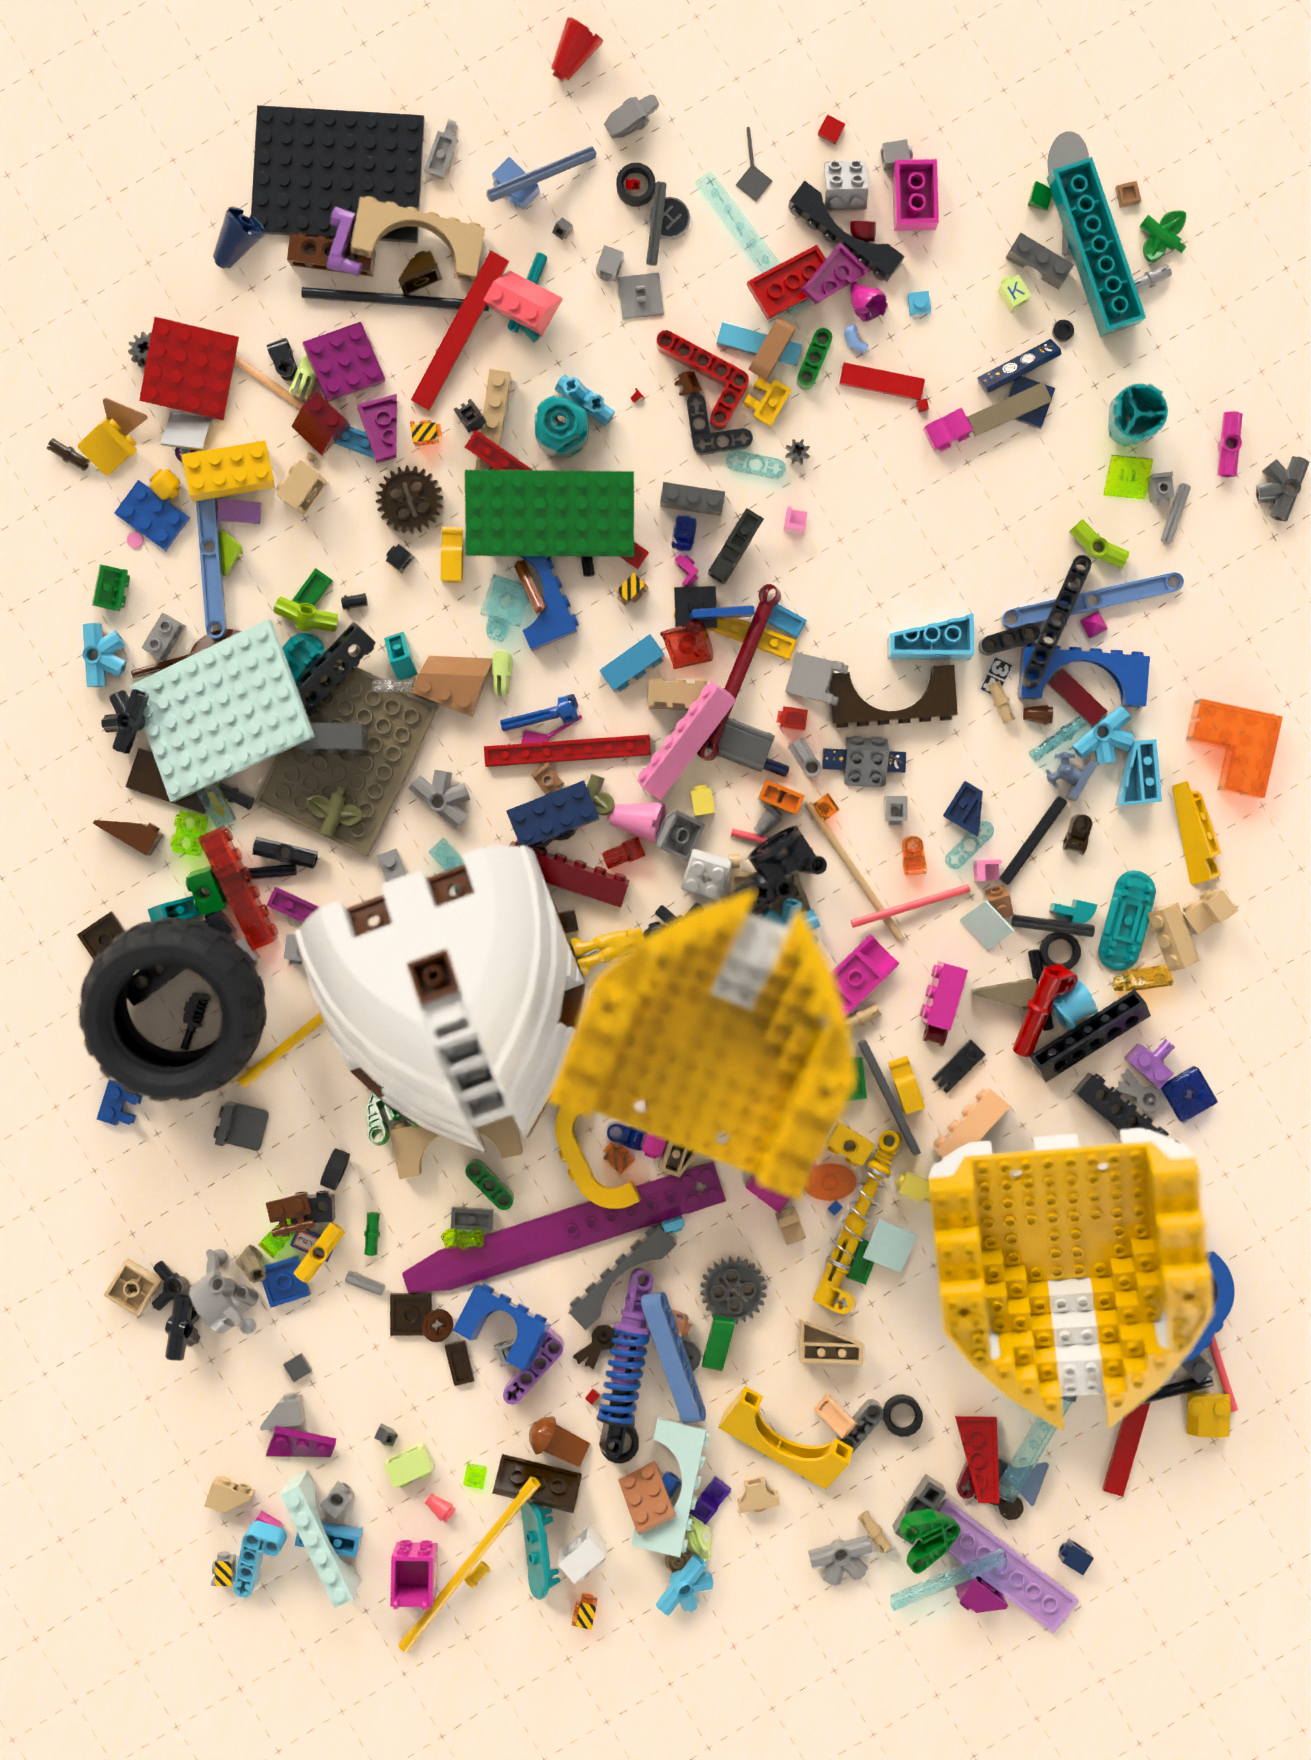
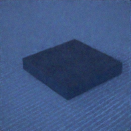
(1036, 417)

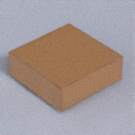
(1128, 194)

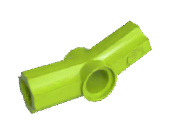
(1109, 552)
(305, 615)

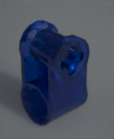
(627, 1135)

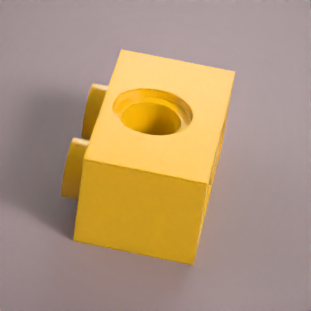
(861, 1149)

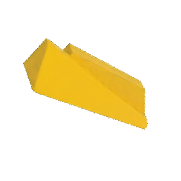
(1196, 834)

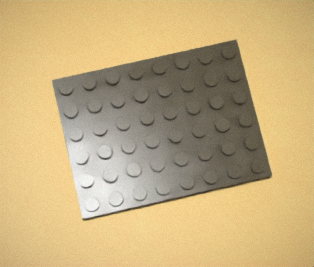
(371, 780)

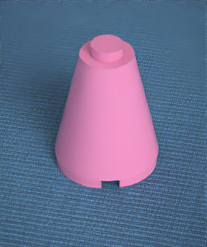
(639, 819)

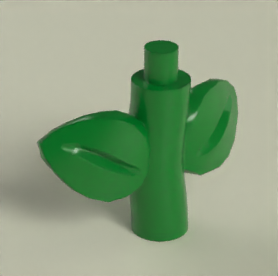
(1163, 234)

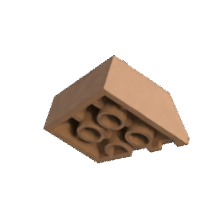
(453, 681)

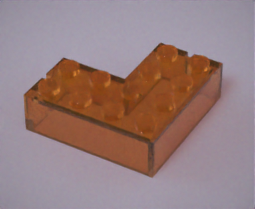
(1246, 736)

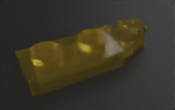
(1143, 979)

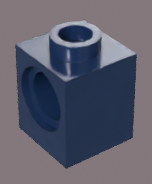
(1075, 1556)

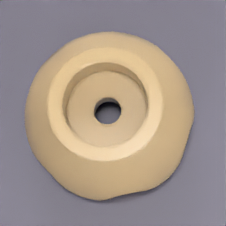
(673, 1565)

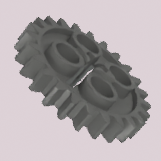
(745, 1276)

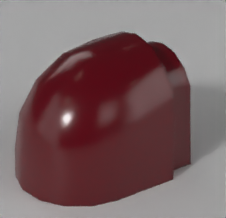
(863, 230)

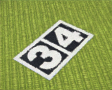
(997, 671)

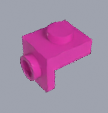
(686, 565)

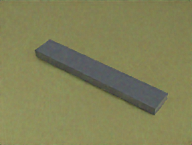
(888, 1096)

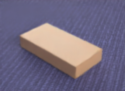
(835, 1416)

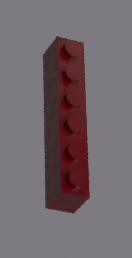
(581, 878)

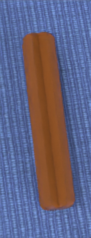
(530, 586)

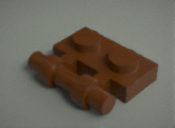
(287, 1208)

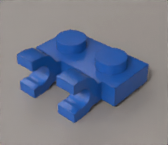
(113, 1104)

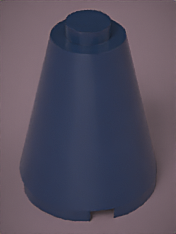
(236, 237)

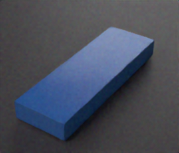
(722, 613)

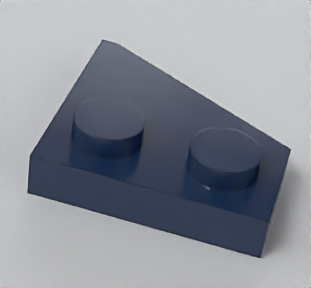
(966, 808)

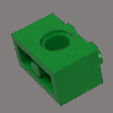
(206, 902)

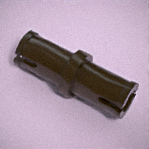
(68, 454)

